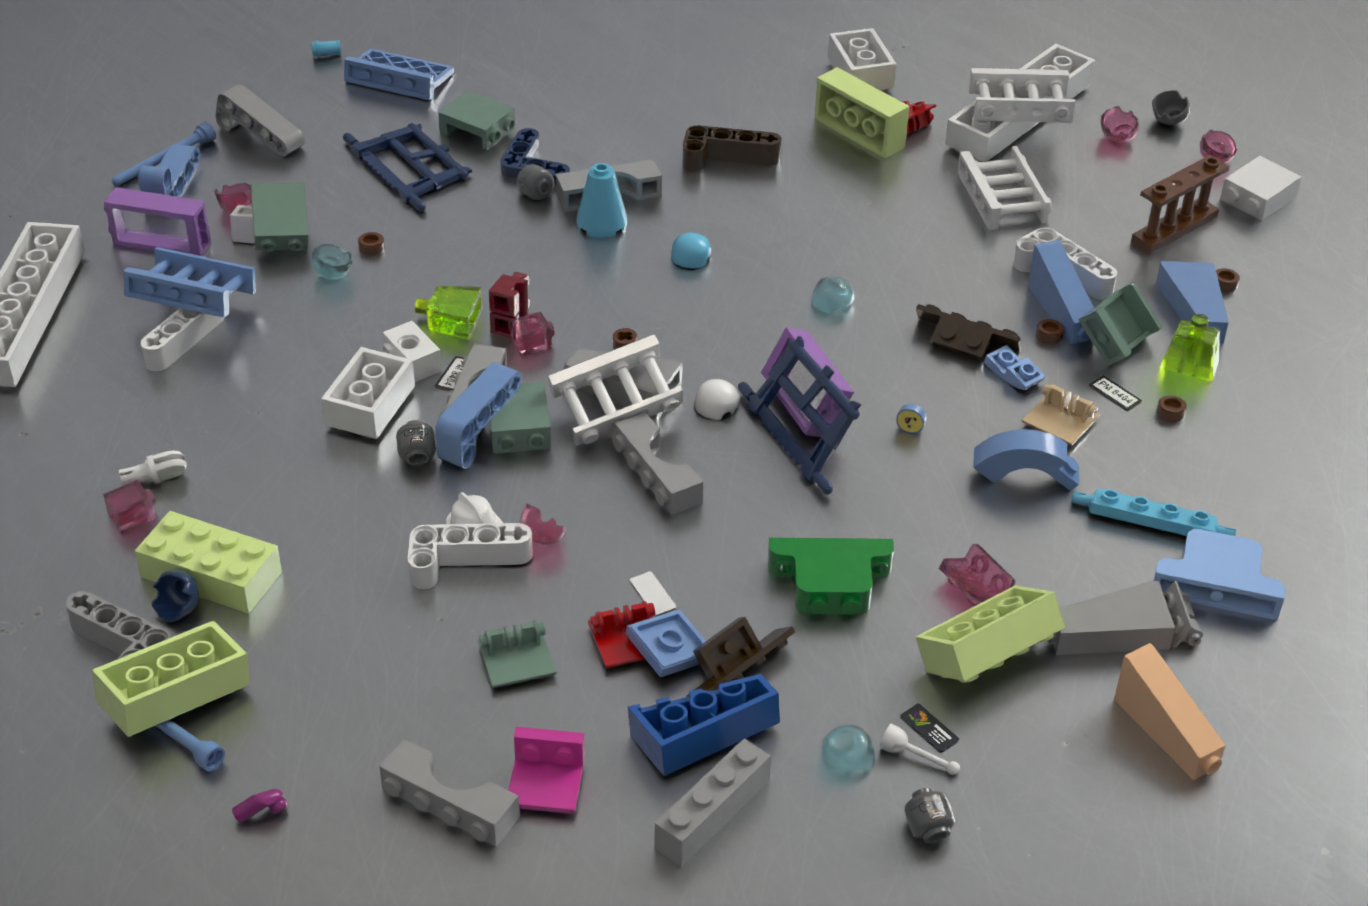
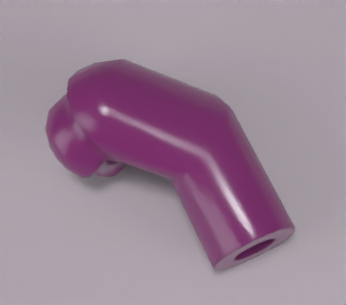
(256, 803)

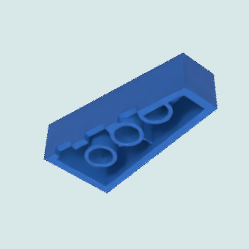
(704, 722)

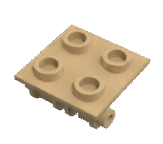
(1061, 414)

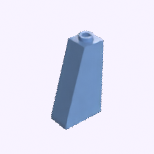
(1059, 289)
(1193, 290)

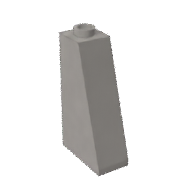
(670, 370)
(1116, 622)

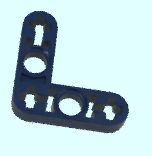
(527, 142)

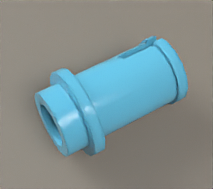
(325, 48)

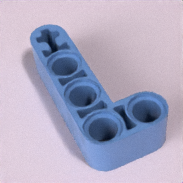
(172, 173)
(472, 412)

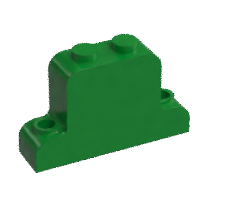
(831, 572)

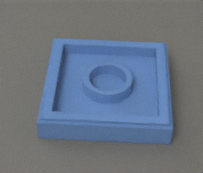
(666, 642)

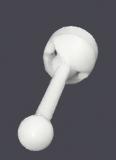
(896, 740)

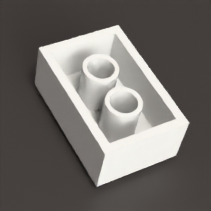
(863, 56)
(368, 392)

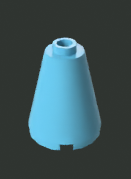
(601, 203)

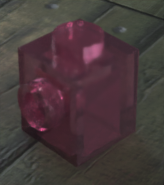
(531, 333)
(130, 506)

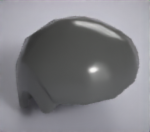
(1170, 107)

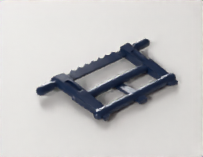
(393, 139)
(832, 434)

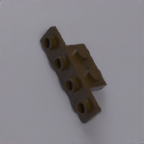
(965, 336)
(735, 650)

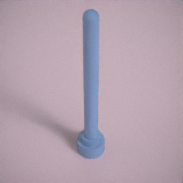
(203, 134)
(206, 753)

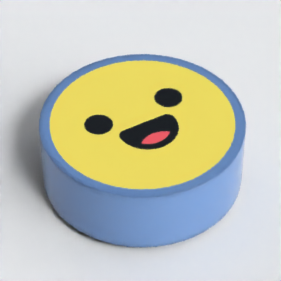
(911, 418)

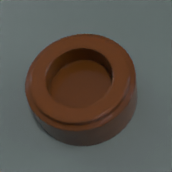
(371, 243)
(1227, 279)
(1049, 331)
(1171, 408)

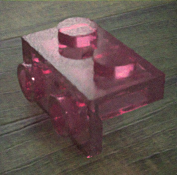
(977, 575)

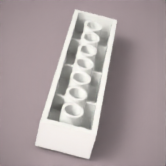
(988, 138)
(31, 289)

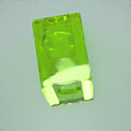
(452, 310)
(1193, 349)

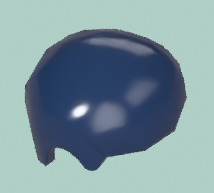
(175, 596)

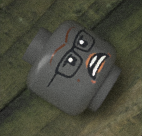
(535, 182)
(416, 442)
(929, 815)

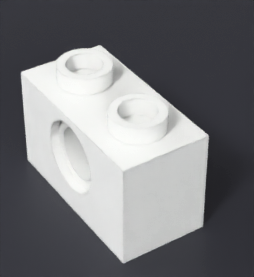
(412, 343)

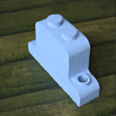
(1223, 574)

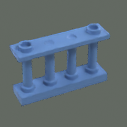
(189, 282)

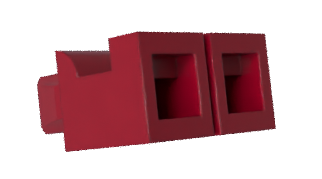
(508, 301)

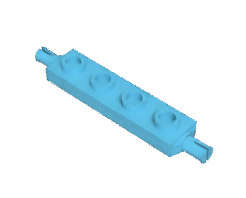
(1149, 513)

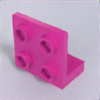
(547, 769)

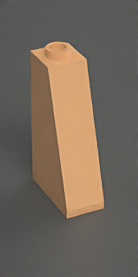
(1167, 712)

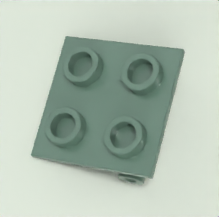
(516, 654)

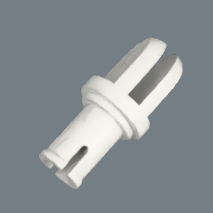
(156, 468)

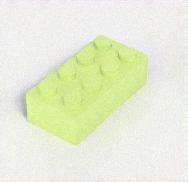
(861, 112)
(224, 563)
(990, 633)
(170, 678)

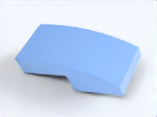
(1011, 369)

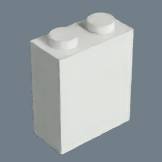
(1260, 188)

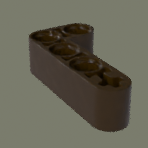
(729, 145)

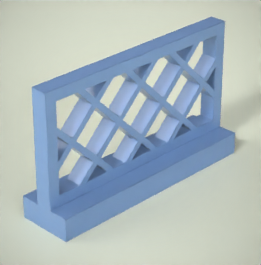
(396, 73)

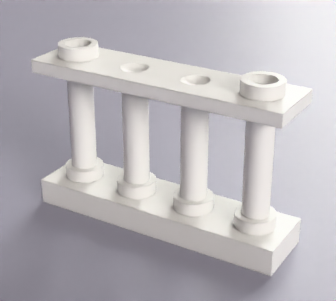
(1021, 82)
(986, 198)
(606, 365)

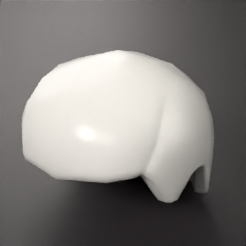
(716, 398)

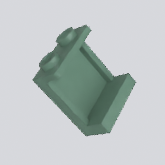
(478, 116)
(279, 216)
(1120, 323)
(523, 421)

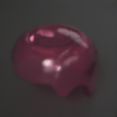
(1119, 125)
(1218, 145)
(233, 196)
(541, 531)

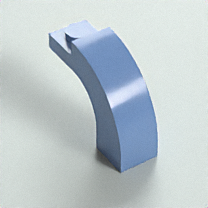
(1026, 449)

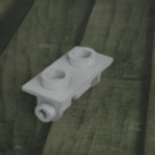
(1181, 612)

